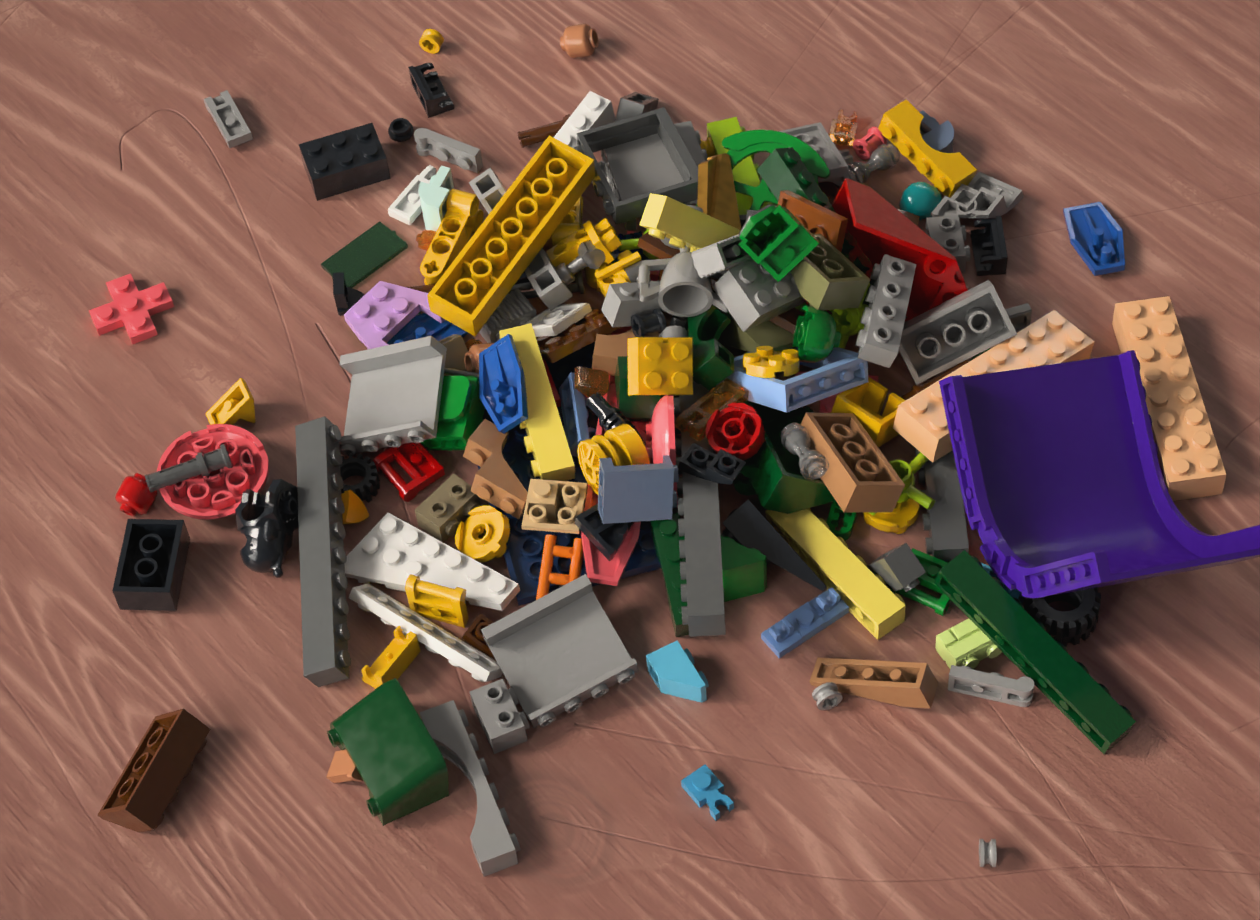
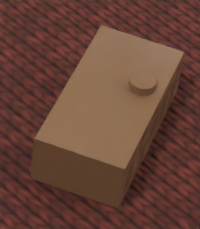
(857, 469)

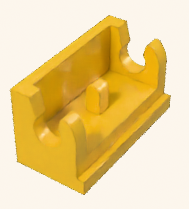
(393, 659)

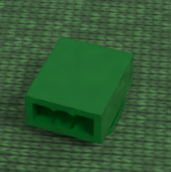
(459, 413)

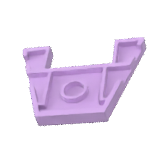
(385, 312)

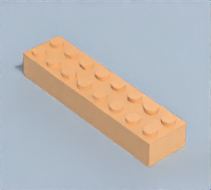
(1042, 343)
(1173, 399)

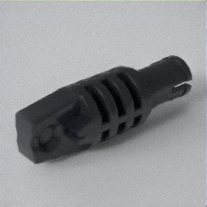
(608, 416)

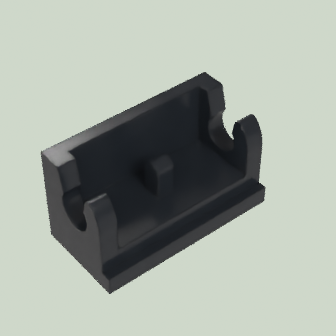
(430, 90)
(989, 247)

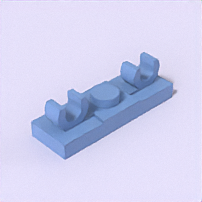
(574, 414)
(805, 622)

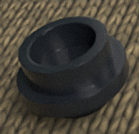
(400, 130)

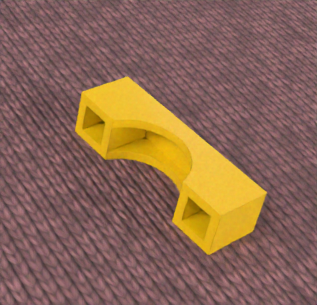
(942, 169)

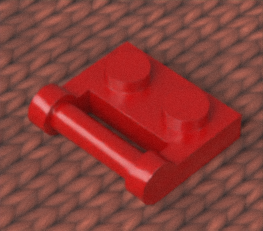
(416, 462)

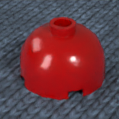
(736, 431)

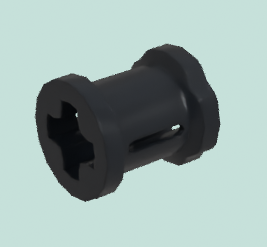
(648, 323)

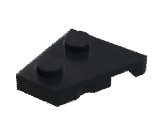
(604, 536)

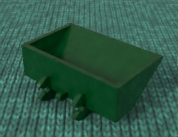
(776, 472)

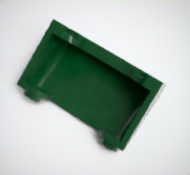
(391, 753)

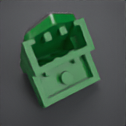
(776, 240)

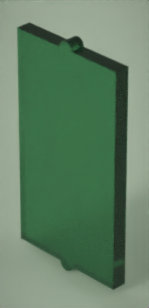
(365, 254)

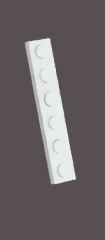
(434, 637)

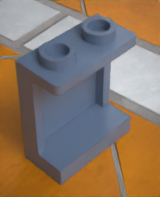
(636, 491)

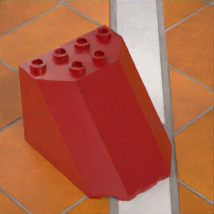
(885, 230)

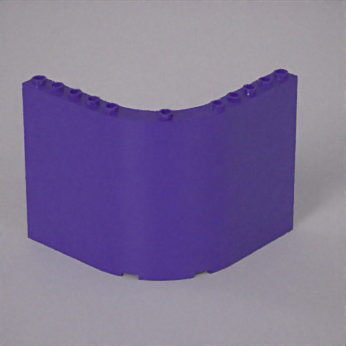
(1070, 479)

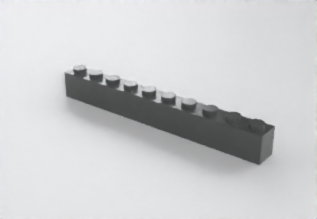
(322, 553)

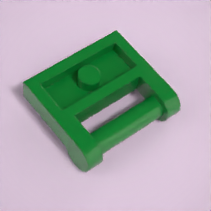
(931, 566)

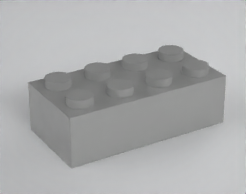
(755, 294)
(954, 332)

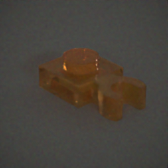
(844, 129)

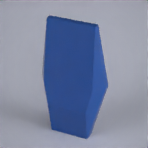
(1096, 237)
(424, 326)
(503, 384)

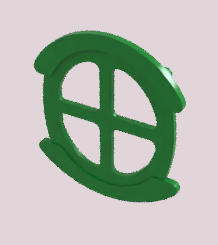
(755, 141)

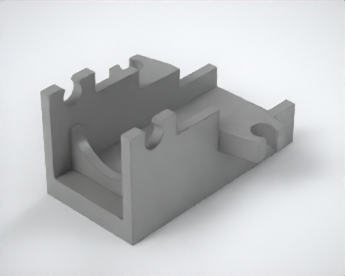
(820, 141)

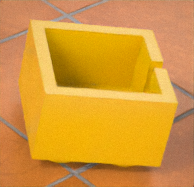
(660, 366)
(866, 405)

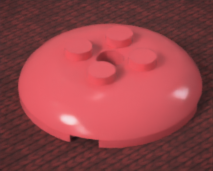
(662, 433)
(221, 491)

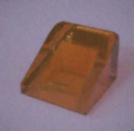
(591, 381)

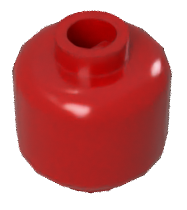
(135, 495)

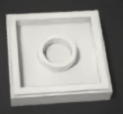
(555, 321)

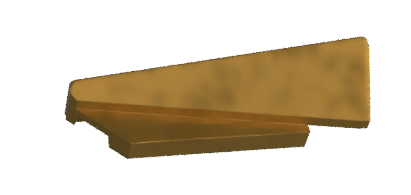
(717, 190)

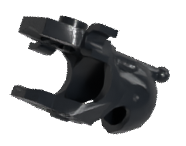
(268, 526)

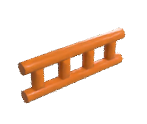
(549, 552)

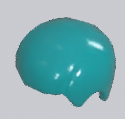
(920, 199)

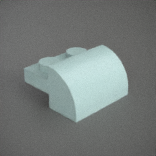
(434, 197)

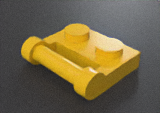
(437, 601)

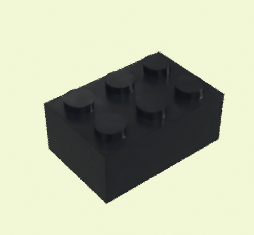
(344, 161)
(151, 565)

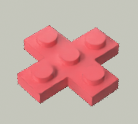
(131, 308)

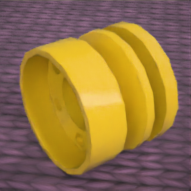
(619, 444)

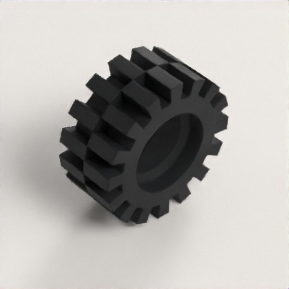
(364, 468)

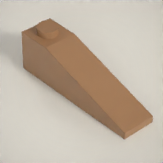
(884, 681)

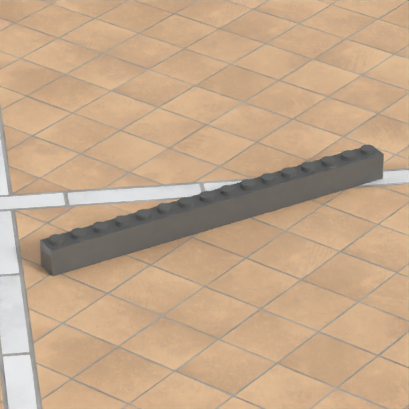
(702, 537)

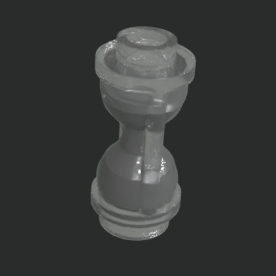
(881, 159)
(798, 442)

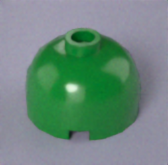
(815, 335)

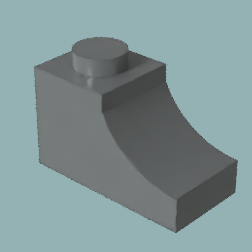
(635, 104)
(898, 568)

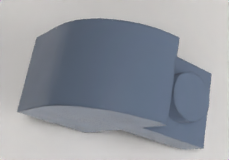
(936, 135)

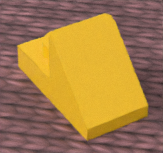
(233, 405)

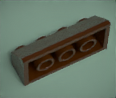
(155, 771)

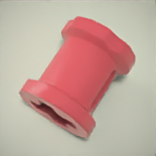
(870, 142)

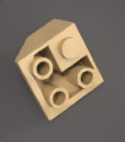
(554, 505)

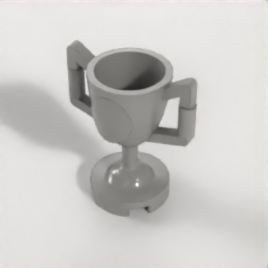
(680, 287)

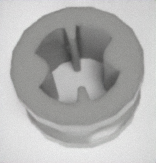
(827, 696)
(987, 853)

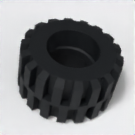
(1067, 625)

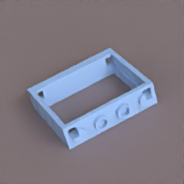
(830, 376)

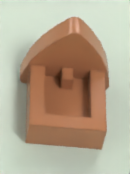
(343, 768)

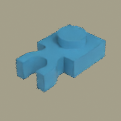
(706, 789)

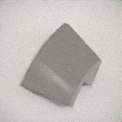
(980, 199)

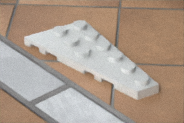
(399, 549)

